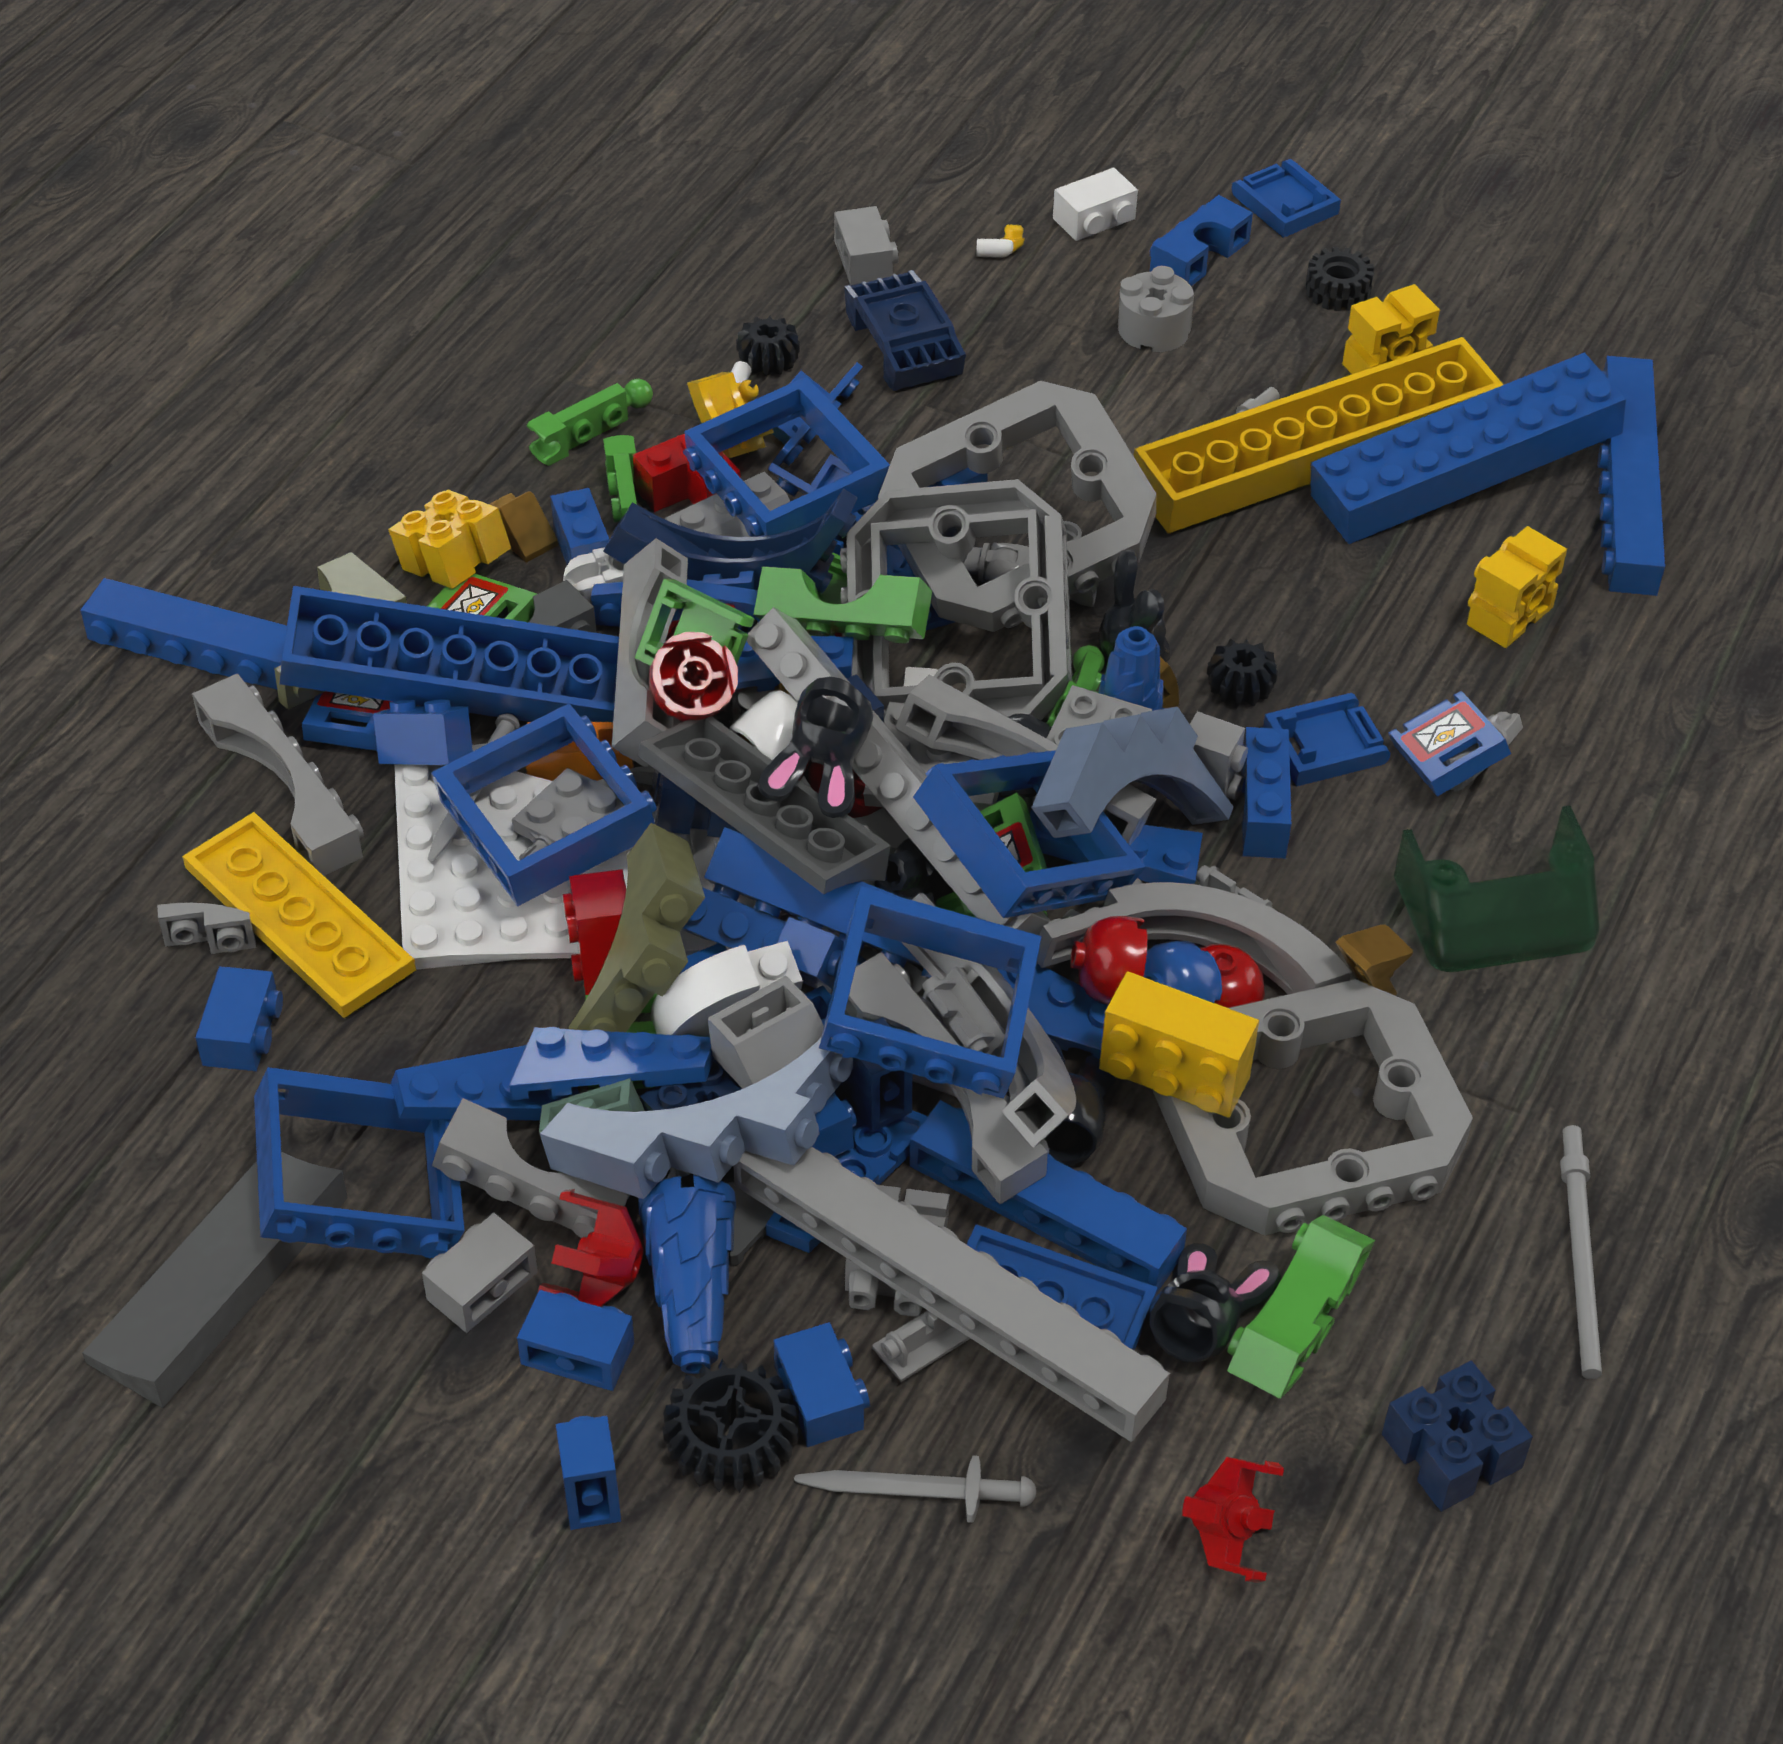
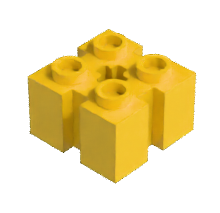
(1389, 328)
(449, 538)
(1515, 586)

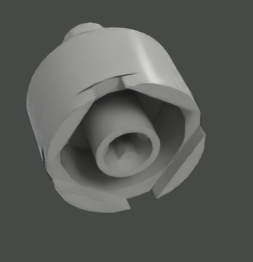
(1155, 309)

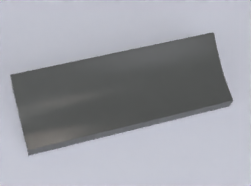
(724, 777)
(206, 1286)

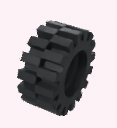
(1339, 278)

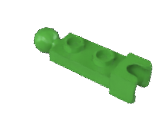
(586, 419)
(620, 473)
(1088, 664)

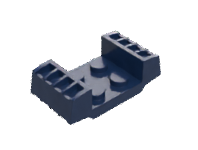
(907, 327)

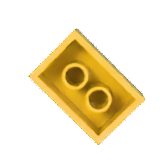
(1178, 1044)

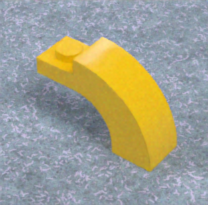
(716, 396)

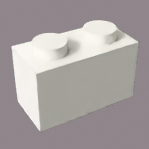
(1095, 204)

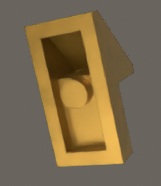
(526, 525)
(1374, 955)

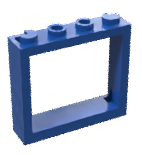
(765, 413)
(569, 855)
(999, 875)
(951, 935)
(353, 1103)

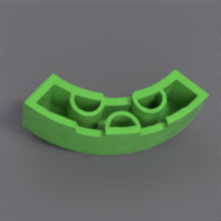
(1297, 1313)

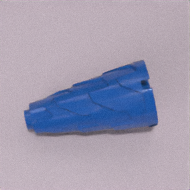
(1134, 669)
(689, 1249)

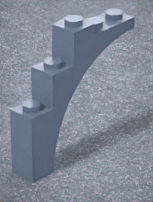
(1108, 755)
(705, 1138)

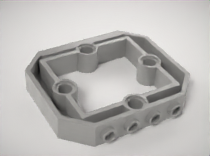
(1001, 426)
(980, 511)
(1409, 1086)

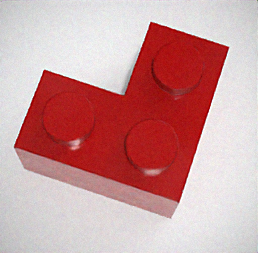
(665, 475)
(592, 920)

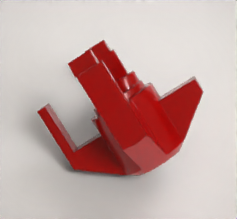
(607, 1256)
(1230, 1514)

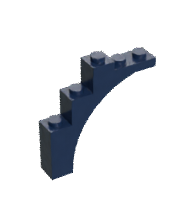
(802, 548)

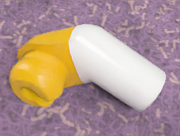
(1002, 247)
(741, 373)

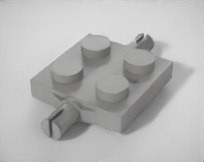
(564, 808)

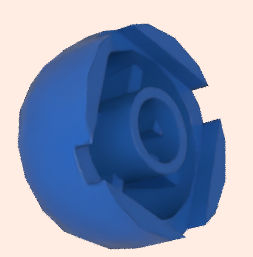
(1185, 969)

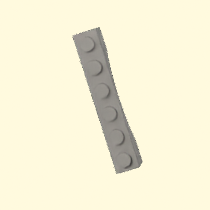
(635, 709)
(239, 723)
(959, 724)
(999, 1151)

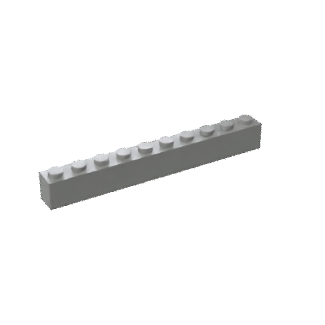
(879, 763)
(961, 1287)

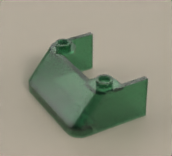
(1506, 917)

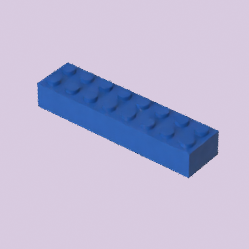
(1467, 447)
(439, 654)

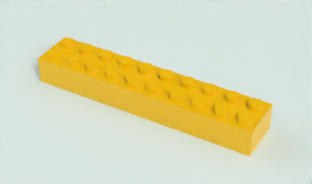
(1273, 444)

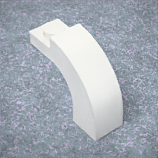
(719, 984)

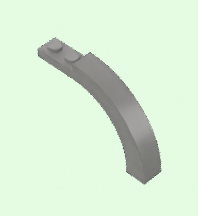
(1206, 917)
(1041, 1086)

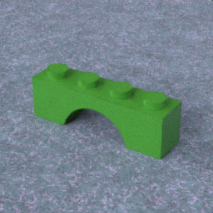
(891, 608)

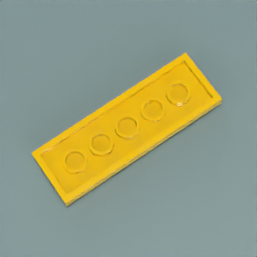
(300, 914)

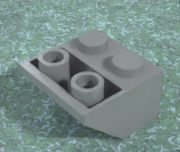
(764, 1032)

